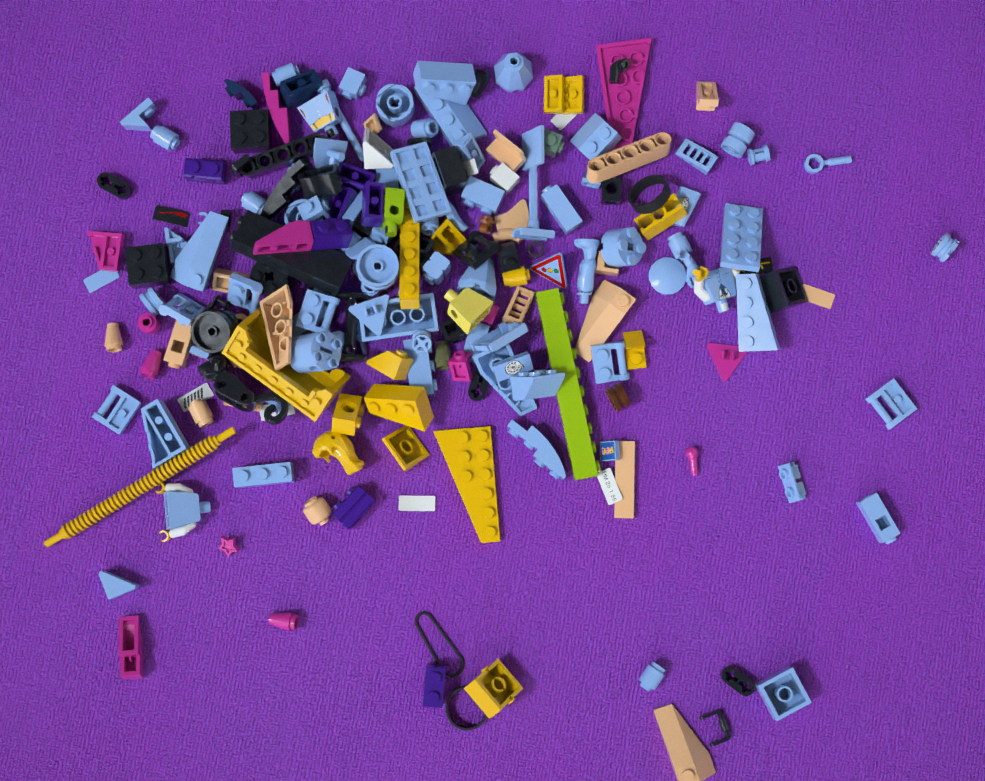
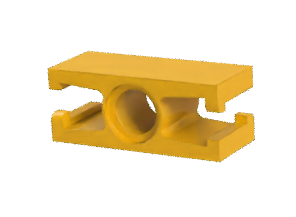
(659, 225)

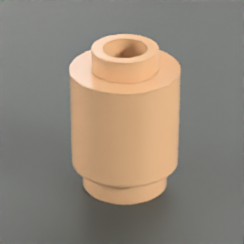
(201, 413)

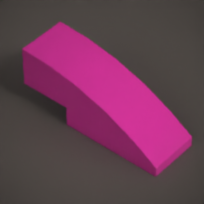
(130, 648)

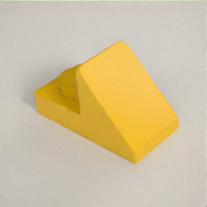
(634, 350)

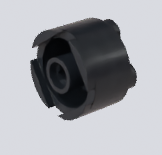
(260, 274)

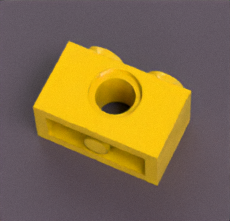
(347, 414)

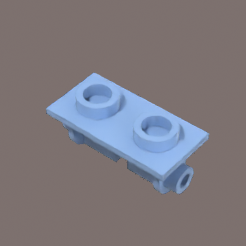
(793, 490)

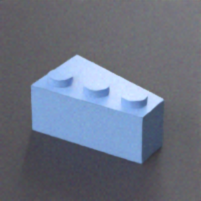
(445, 80)

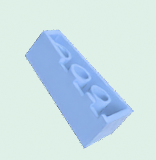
(754, 318)

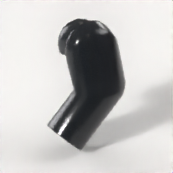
(617, 68)

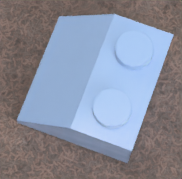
(595, 137)

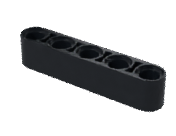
(275, 156)

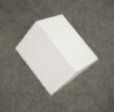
(375, 151)

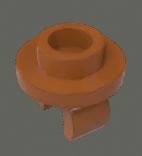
(486, 225)

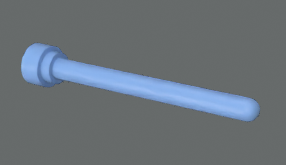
(344, 124)

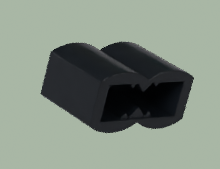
(321, 181)

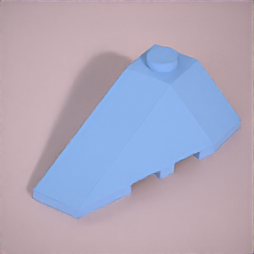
(197, 258)
(483, 361)

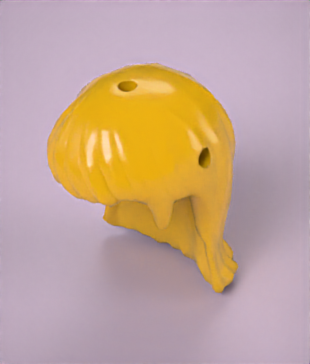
(340, 447)

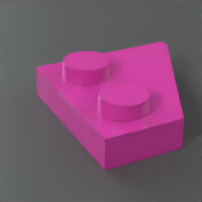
(108, 249)

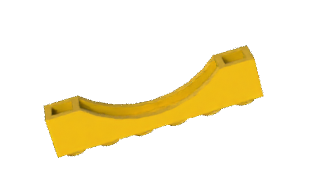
(409, 261)

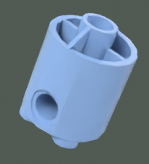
(315, 352)

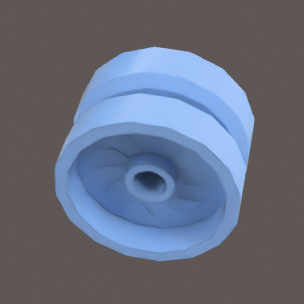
(374, 256)

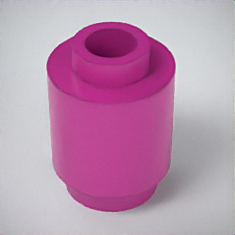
(154, 325)

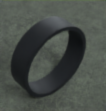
(656, 203)
(452, 722)

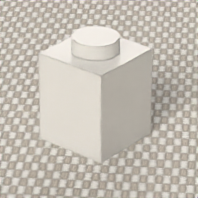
(504, 178)

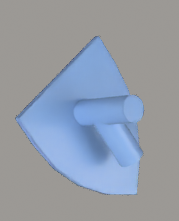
(328, 152)

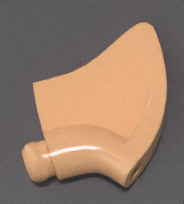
(511, 220)

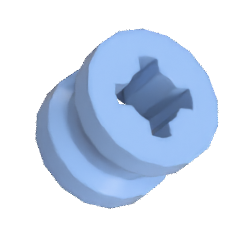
(419, 344)

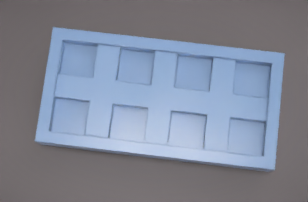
(421, 182)
(741, 237)

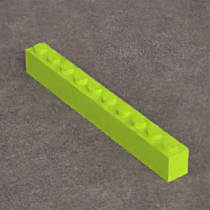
(570, 394)

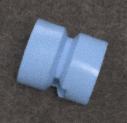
(739, 137)

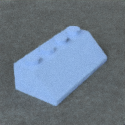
(452, 118)
(405, 322)

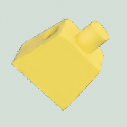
(467, 308)

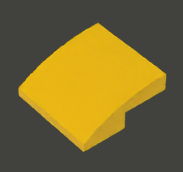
(563, 94)

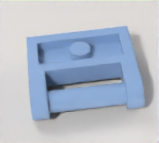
(239, 292)
(312, 309)
(185, 313)
(603, 362)
(896, 400)
(122, 412)

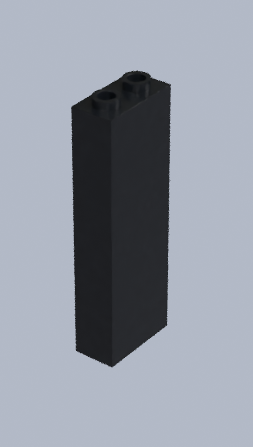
(317, 268)

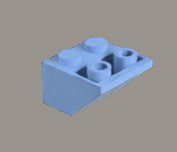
(536, 384)

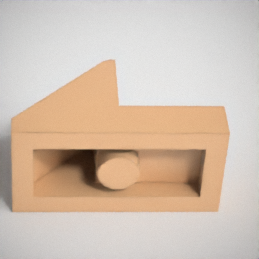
(706, 96)

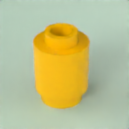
(516, 277)

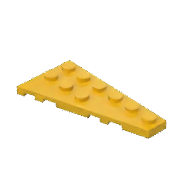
(472, 467)

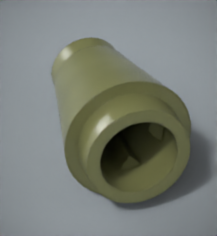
(442, 355)

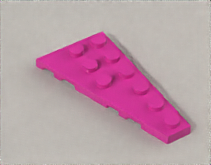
(623, 99)

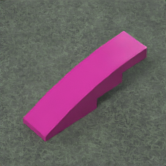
(279, 115)

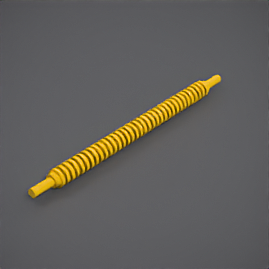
(139, 487)

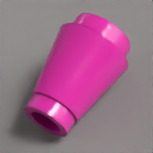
(151, 365)
(287, 621)

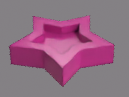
(228, 545)

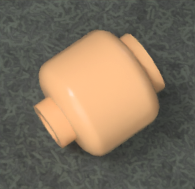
(317, 510)

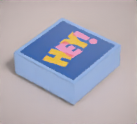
(609, 451)

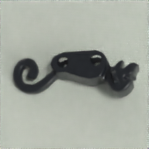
(236, 393)

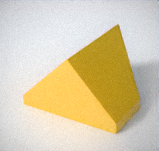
(447, 238)

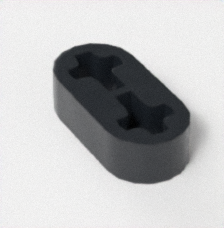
(112, 189)
(475, 381)
(734, 684)

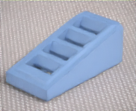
(692, 161)

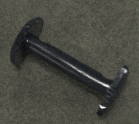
(351, 327)

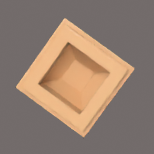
(373, 124)

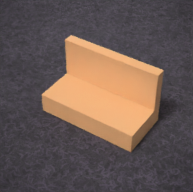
(506, 152)

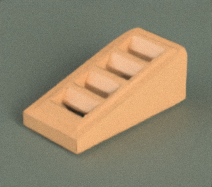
(519, 318)

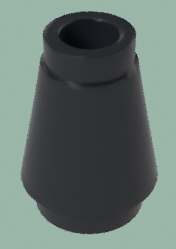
(482, 80)

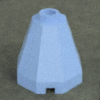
(513, 72)
(480, 280)

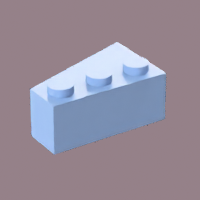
(162, 433)

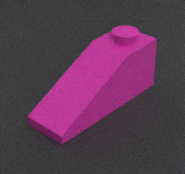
(290, 238)

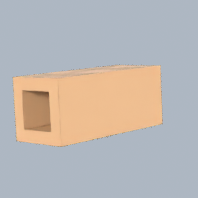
(179, 346)

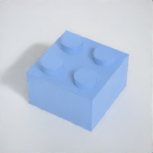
(783, 693)

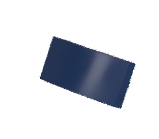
(238, 92)

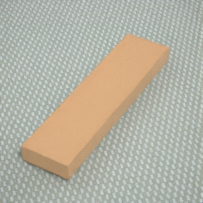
(625, 480)

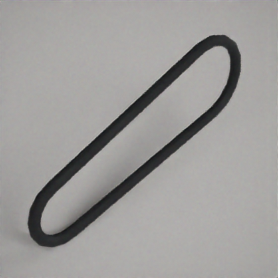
(444, 635)

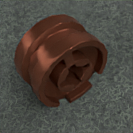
(617, 397)

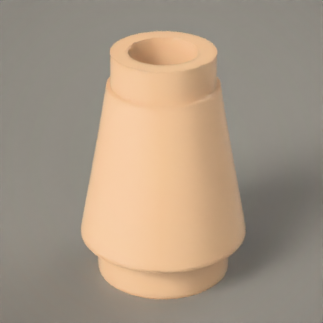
(113, 338)

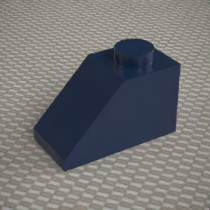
(299, 88)

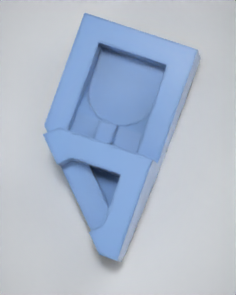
(175, 244)

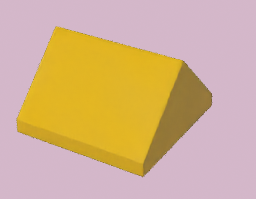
(405, 447)

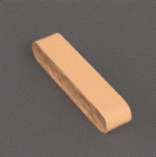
(628, 157)

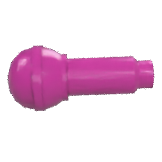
(692, 455)

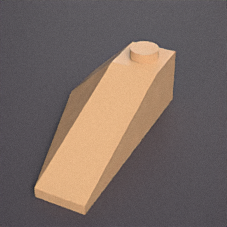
(604, 313)
(278, 317)
(685, 751)

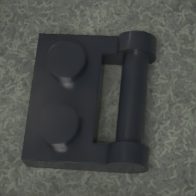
(471, 254)

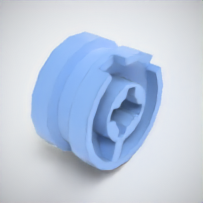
(944, 247)
(152, 300)

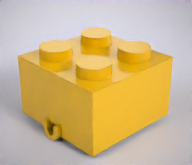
(493, 688)

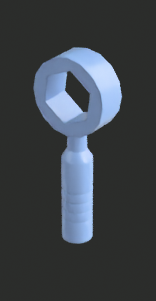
(831, 161)

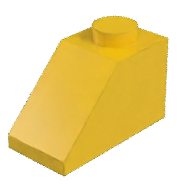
(392, 364)

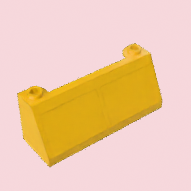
(306, 392)

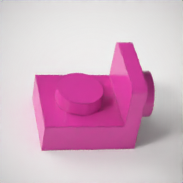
(460, 366)

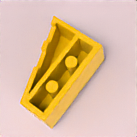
(400, 404)

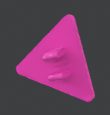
(725, 358)

